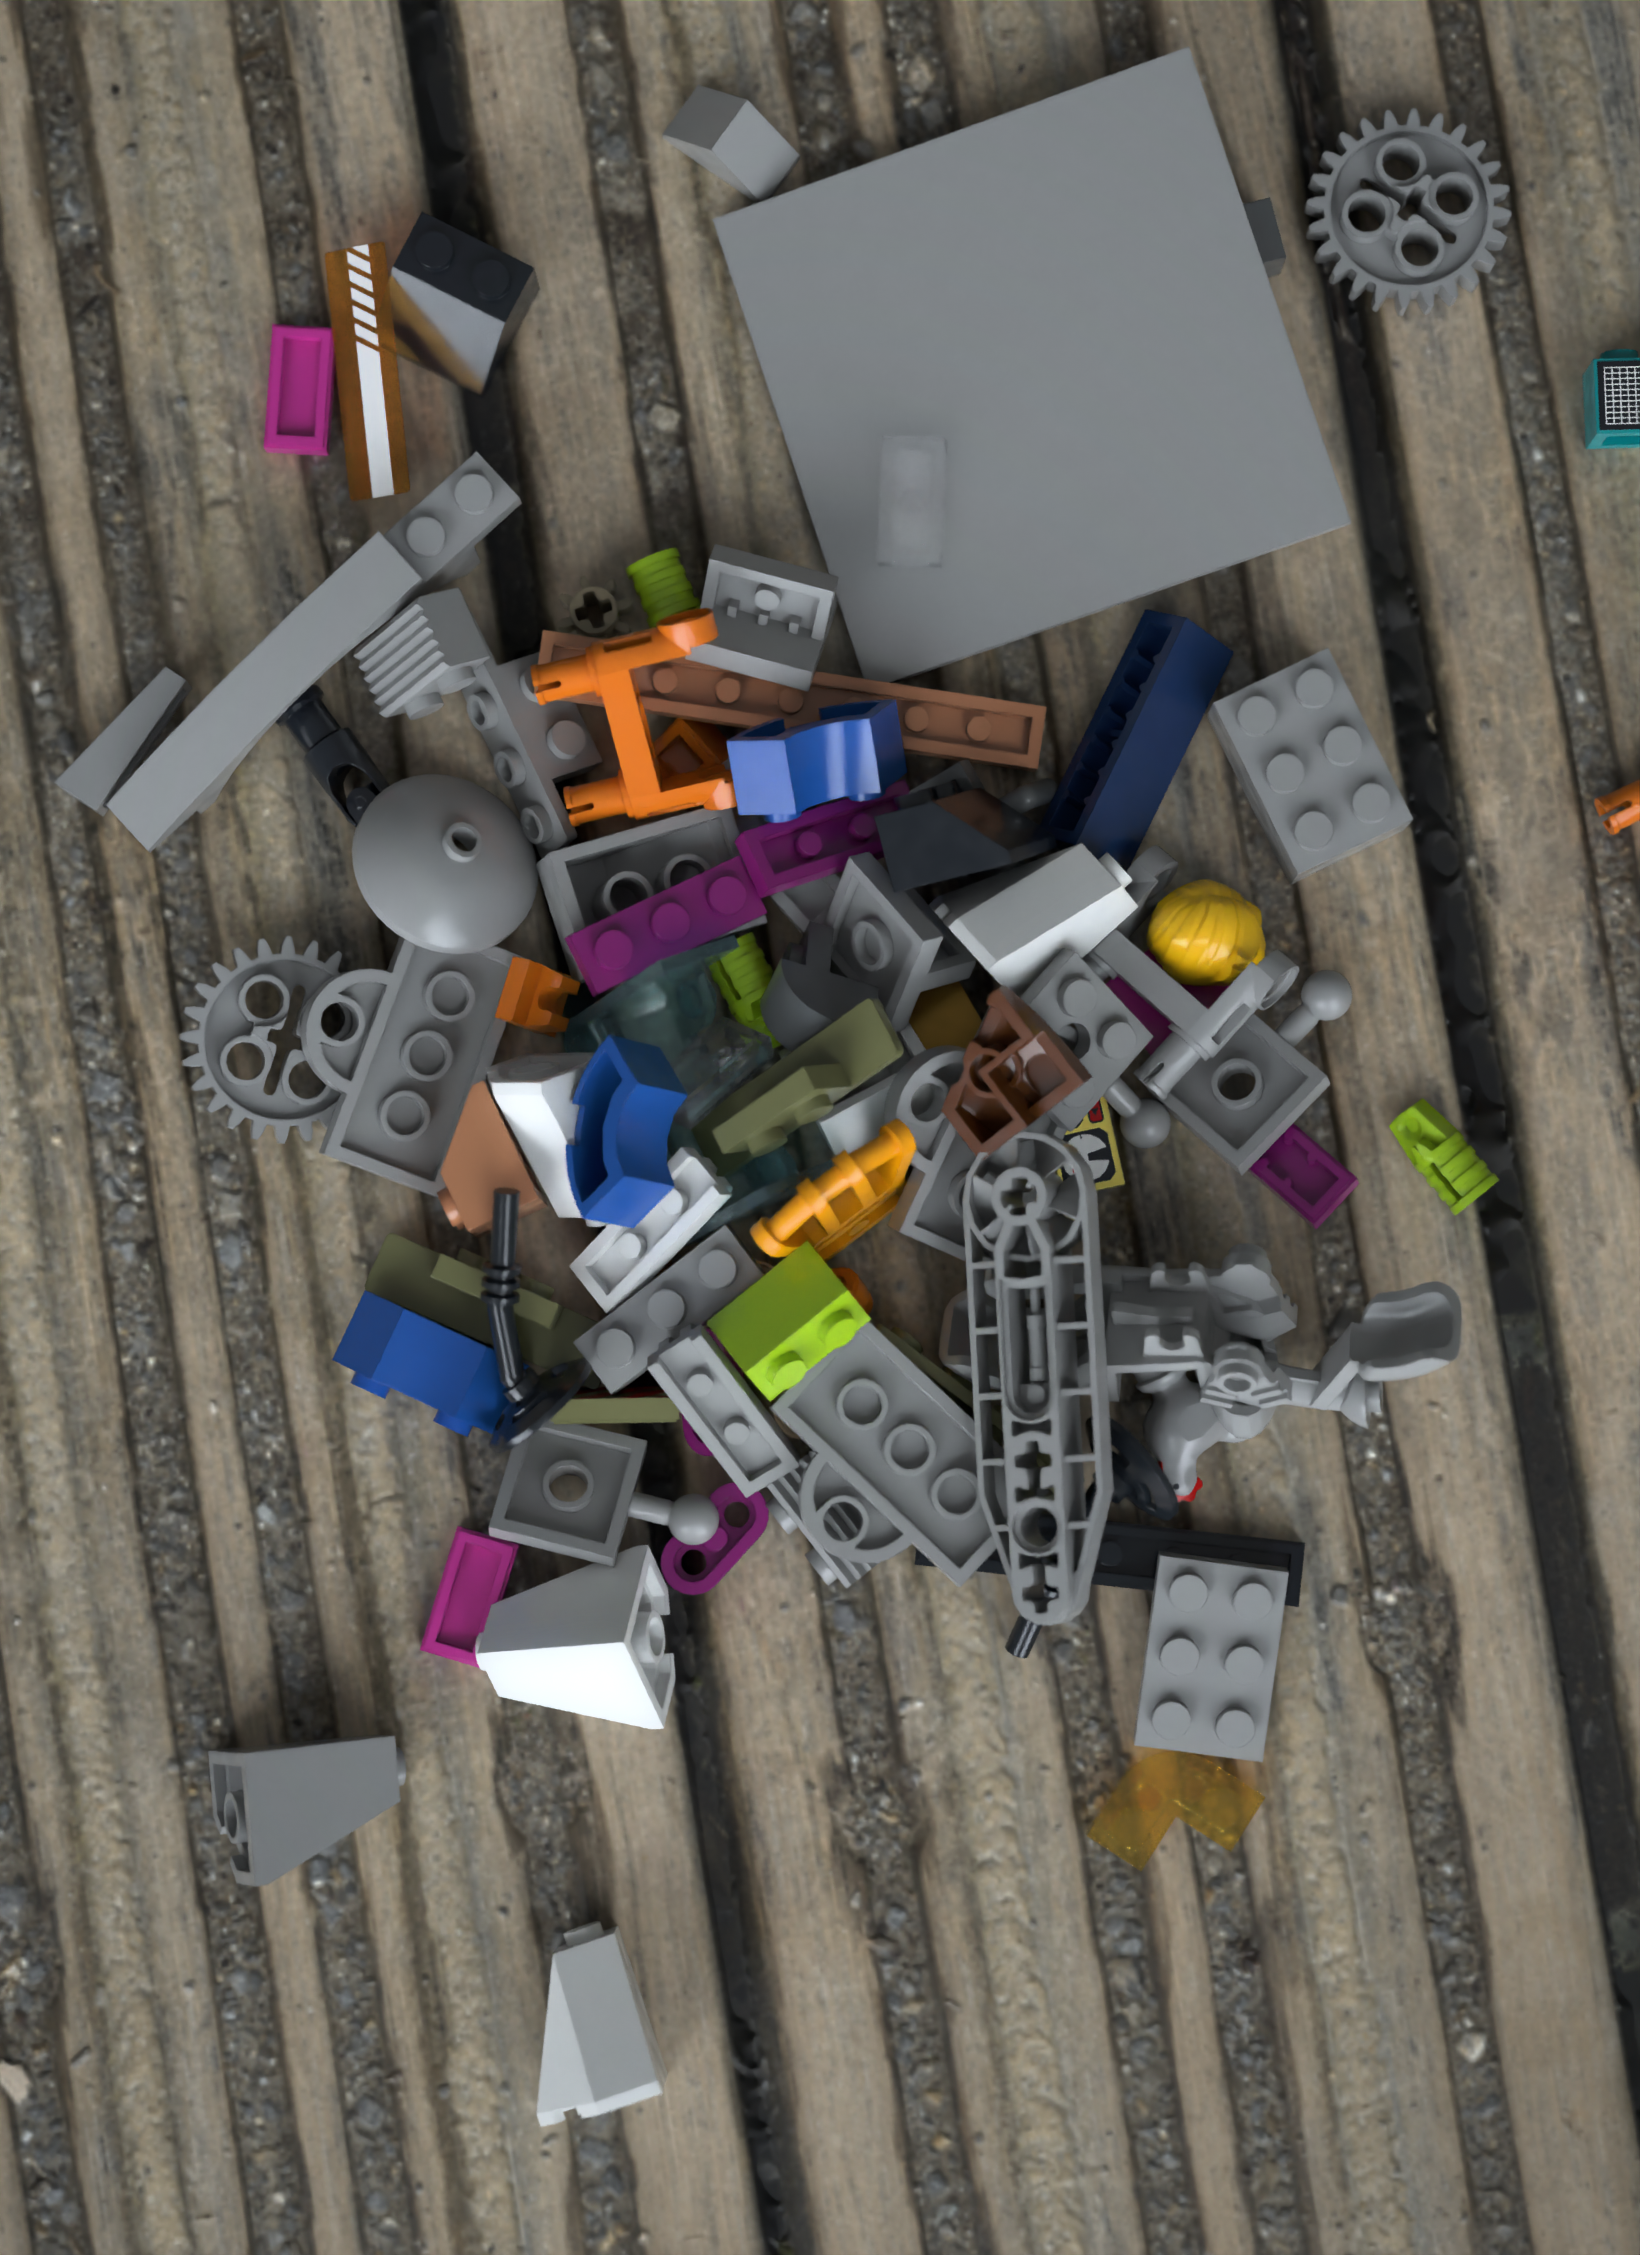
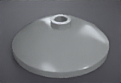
(429, 886)

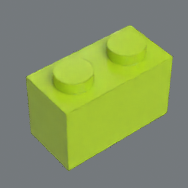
(788, 1321)

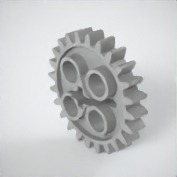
(1438, 167)
(227, 1022)

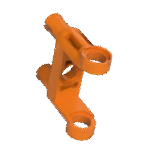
(611, 674)

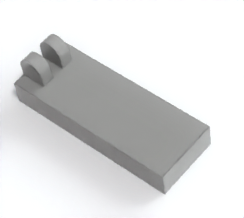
(722, 1409)

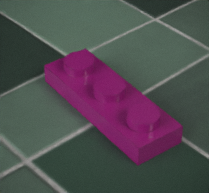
(814, 843)
(665, 925)

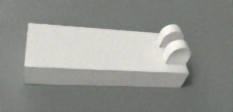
(628, 1258)

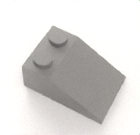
(632, 865)

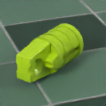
(662, 585)
(742, 982)
(1442, 1156)

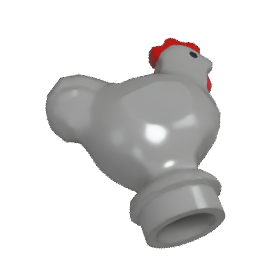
(1179, 1428)

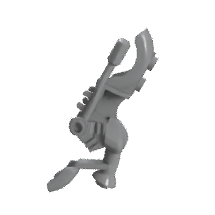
(1225, 1331)

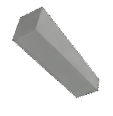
(124, 743)

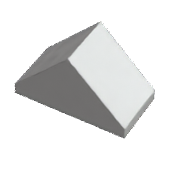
(732, 142)

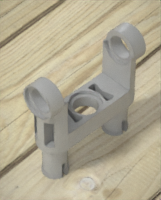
(1194, 1028)

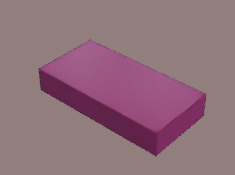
(300, 390)
(471, 1582)

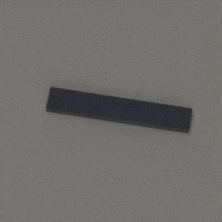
(1131, 1551)

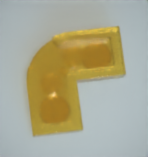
(1168, 1788)

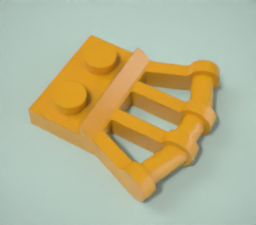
(844, 1199)

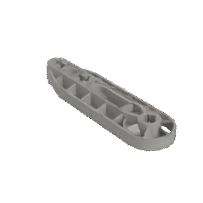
(1038, 1414)

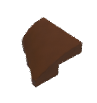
(1010, 1075)

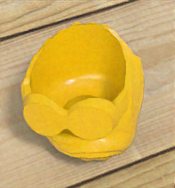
(1206, 934)

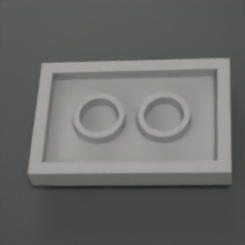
(1210, 1656)

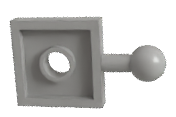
(1105, 1046)
(1283, 1078)
(595, 1522)

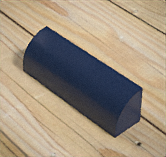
(1137, 737)

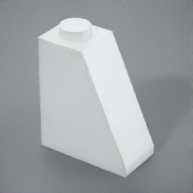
(1037, 909)
(537, 1103)
(586, 1642)
(596, 2030)

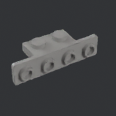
(530, 746)

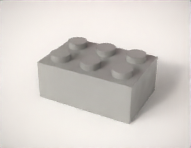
(1309, 766)

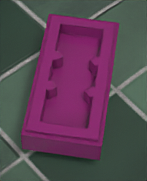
(1304, 1176)

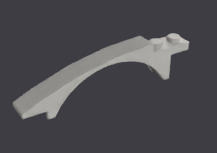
(374, 585)

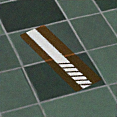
(367, 371)

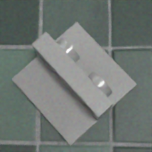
(766, 616)
(891, 939)

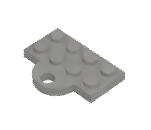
(409, 1059)
(933, 1196)
(894, 1454)

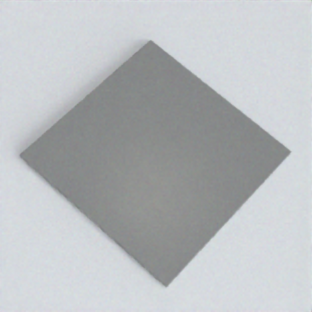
(1078, 330)

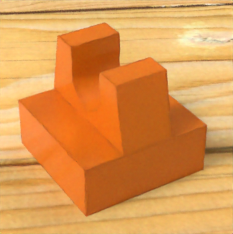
(535, 997)

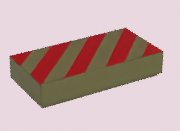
(627, 1406)

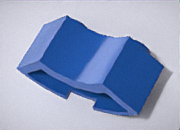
(846, 753)
(622, 1132)
(424, 1361)

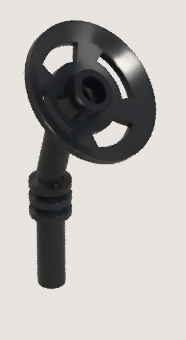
(531, 1396)
(1132, 1470)

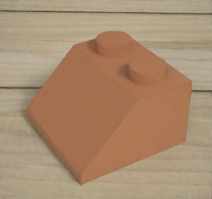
(481, 1159)

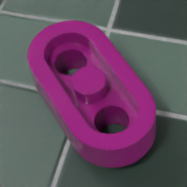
(722, 1549)

